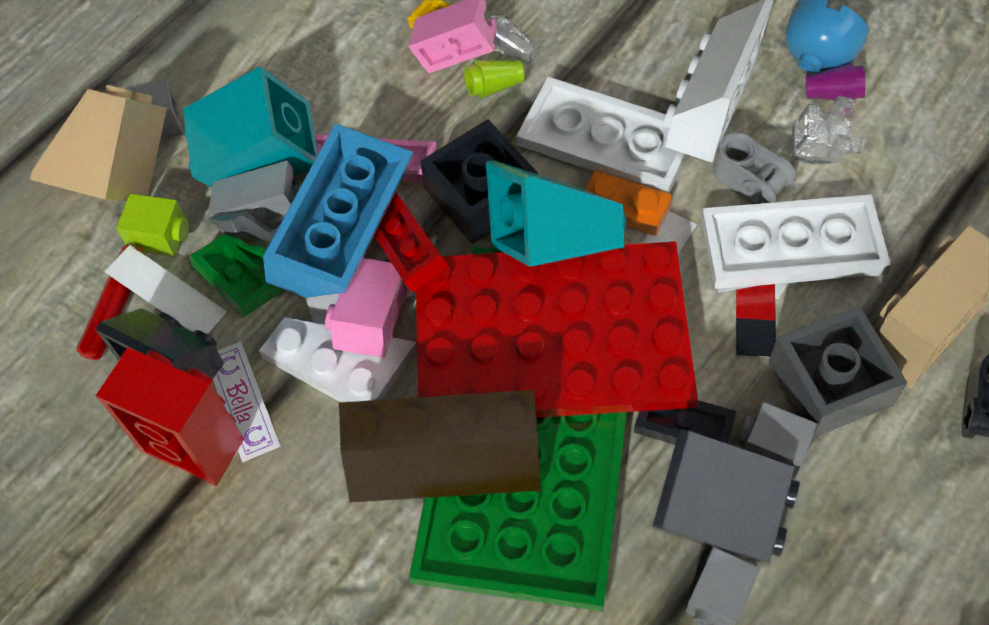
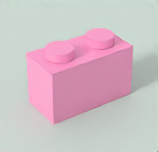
(368, 311)

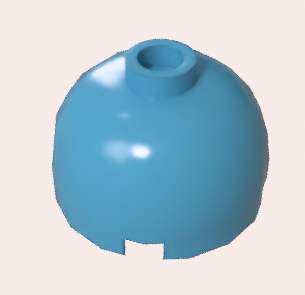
(823, 36)

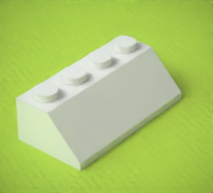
(716, 82)

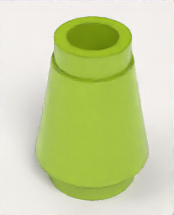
(492, 76)

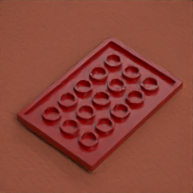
(575, 330)

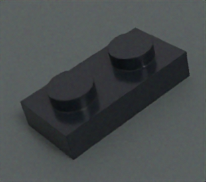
(706, 420)

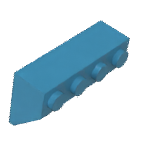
(335, 214)

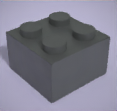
(837, 370)

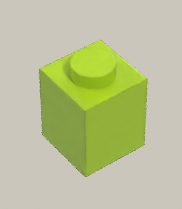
(153, 224)

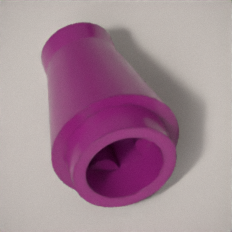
(840, 81)

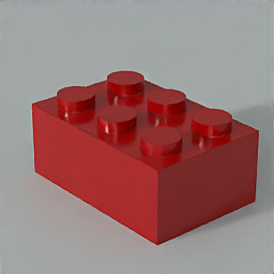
(171, 414)

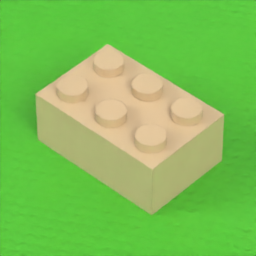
(937, 304)

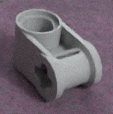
(752, 169)

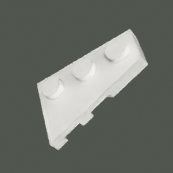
(308, 354)

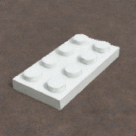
(601, 135)
(794, 241)

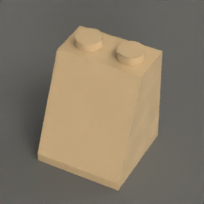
(105, 146)

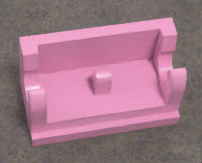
(452, 35)

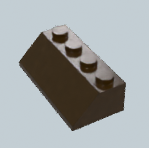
(439, 446)

